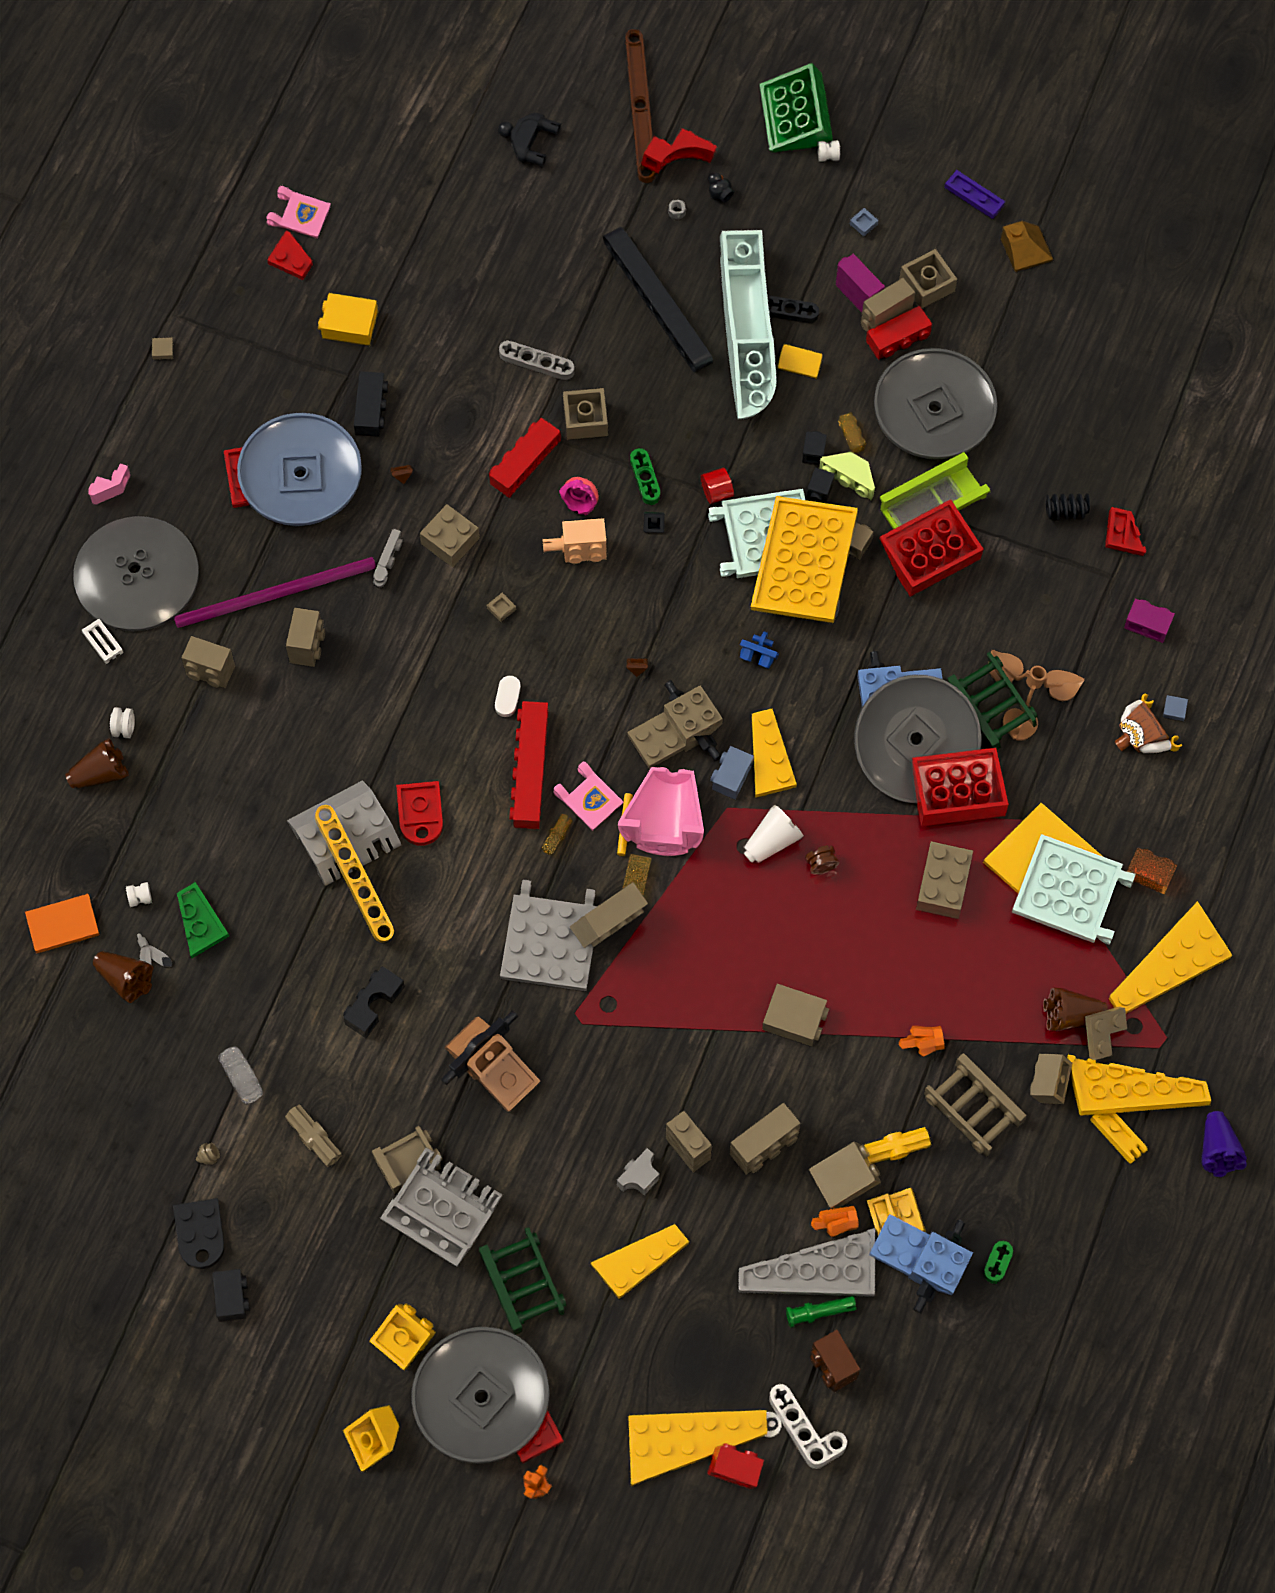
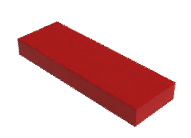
(231, 460)

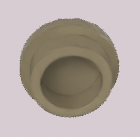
(208, 1154)

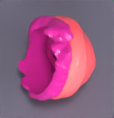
(579, 495)

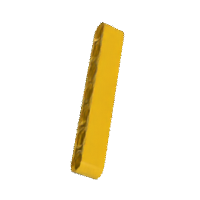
(354, 884)

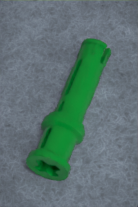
(811, 1312)

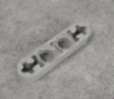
(535, 363)

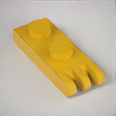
(1119, 1135)

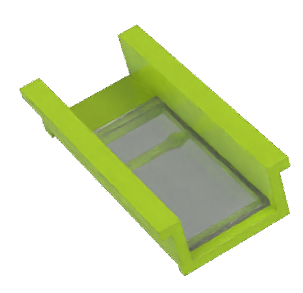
(931, 489)

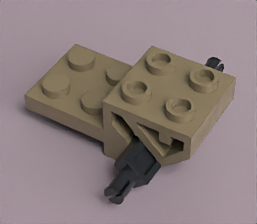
(682, 726)

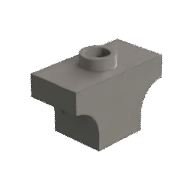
(639, 1174)

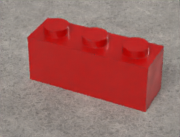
(899, 332)

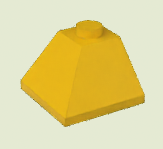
(372, 1436)

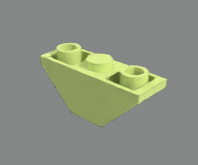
(850, 472)

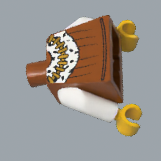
(1144, 730)

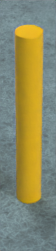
(622, 844)

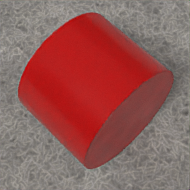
(717, 485)

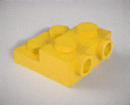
(403, 1335)

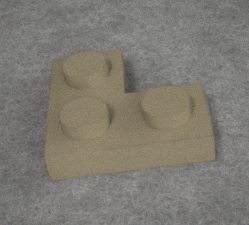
(1099, 1028)

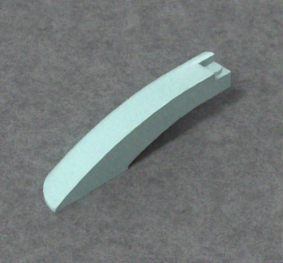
(747, 321)

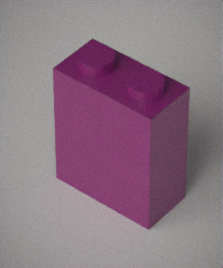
(857, 281)

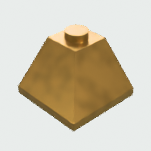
(1025, 245)

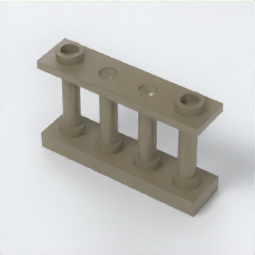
(996, 1099)

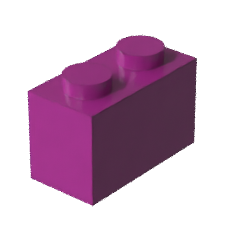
(1149, 620)

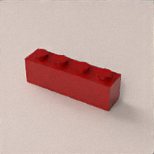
(524, 457)

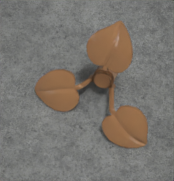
(1061, 687)

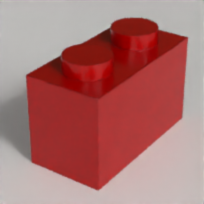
(735, 1466)

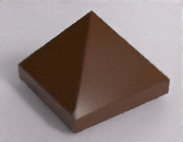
(401, 473)
(637, 665)

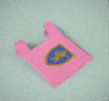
(301, 214)
(591, 799)

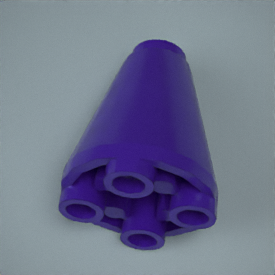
(1221, 1146)

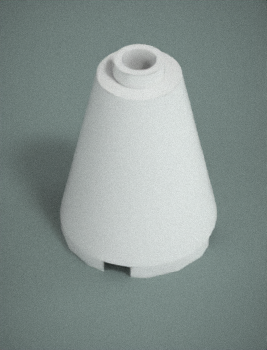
(772, 836)

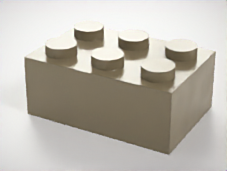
(944, 880)
(609, 916)
(765, 1139)

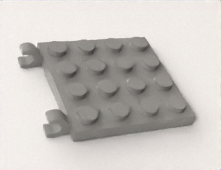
(542, 945)

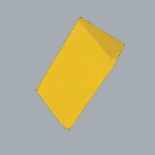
(800, 361)

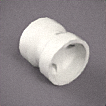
(828, 151)
(139, 894)

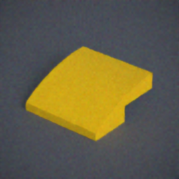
(900, 1204)

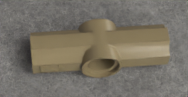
(313, 1135)

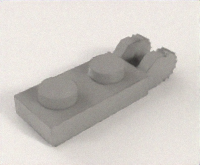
(387, 559)

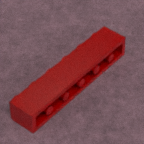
(530, 765)

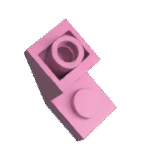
(105, 489)

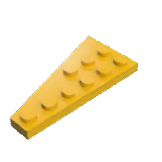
(1180, 956)
(1126, 1089)
(676, 1440)

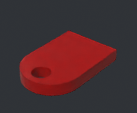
(420, 810)

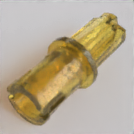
(556, 834)

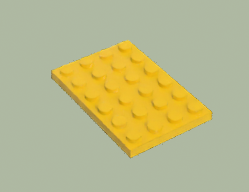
(804, 559)

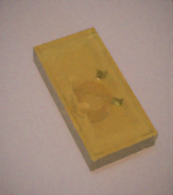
(637, 872)

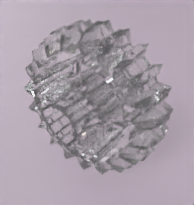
(240, 1075)

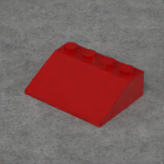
(931, 547)
(959, 787)

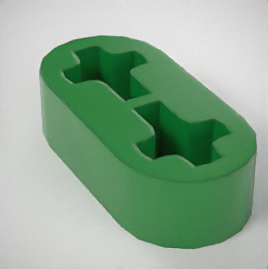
(1003, 1264)

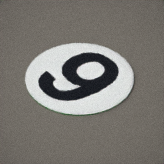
(773, 1424)

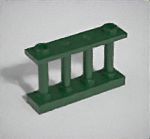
(994, 736)
(509, 1298)

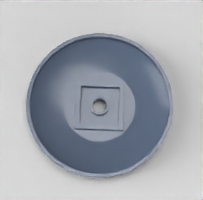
(293, 444)

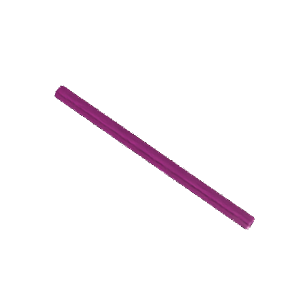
(274, 592)

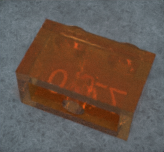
(1152, 870)

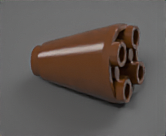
(98, 767)
(124, 974)
(1068, 1009)

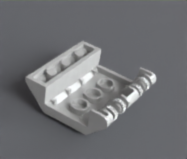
(362, 822)
(441, 1208)

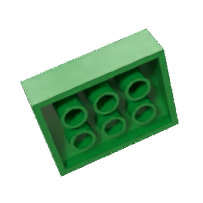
(796, 110)

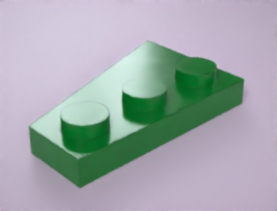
(200, 921)

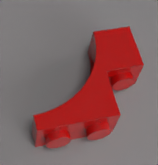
(685, 146)

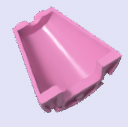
(664, 814)

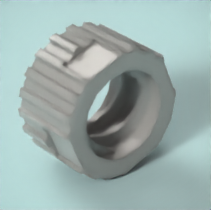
(676, 215)

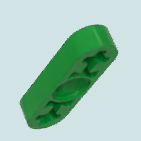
(646, 468)

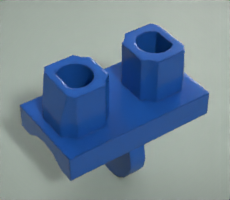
(767, 654)

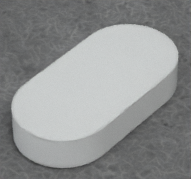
(507, 696)

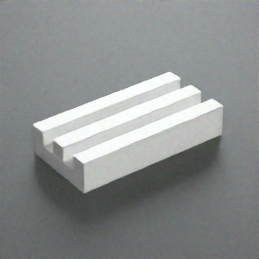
(111, 654)

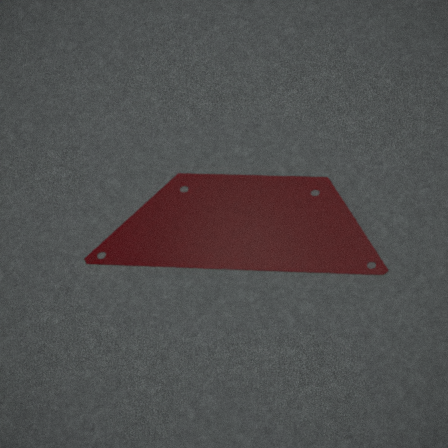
(852, 938)

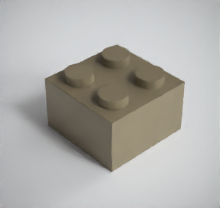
(929, 278)
(585, 413)
(449, 535)
(304, 637)
(208, 662)

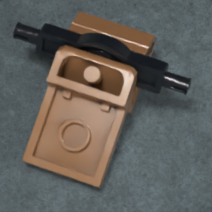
(490, 1059)

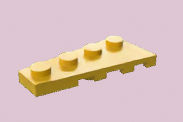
(771, 761)
(635, 1262)

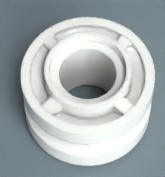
(122, 722)

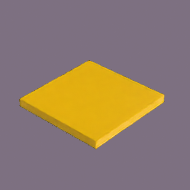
(1015, 852)

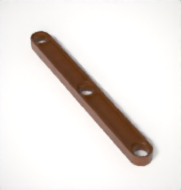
(639, 93)

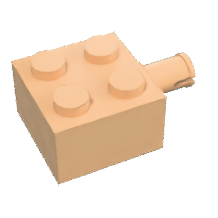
(580, 541)

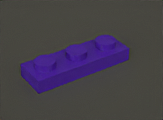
(974, 194)

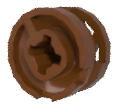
(822, 860)

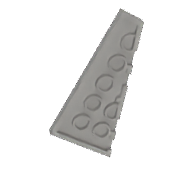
(823, 1269)

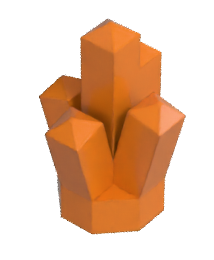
(925, 1038)
(836, 1220)
(536, 1483)

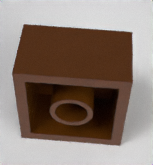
(834, 1361)

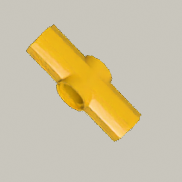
(898, 1145)

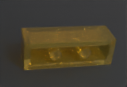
(852, 432)

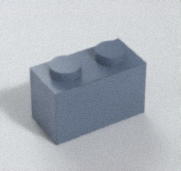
(732, 772)

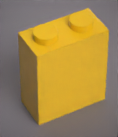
(348, 319)

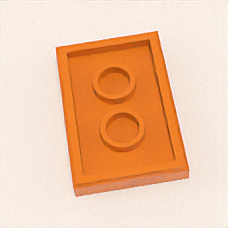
(62, 923)

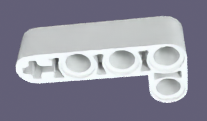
(803, 1424)

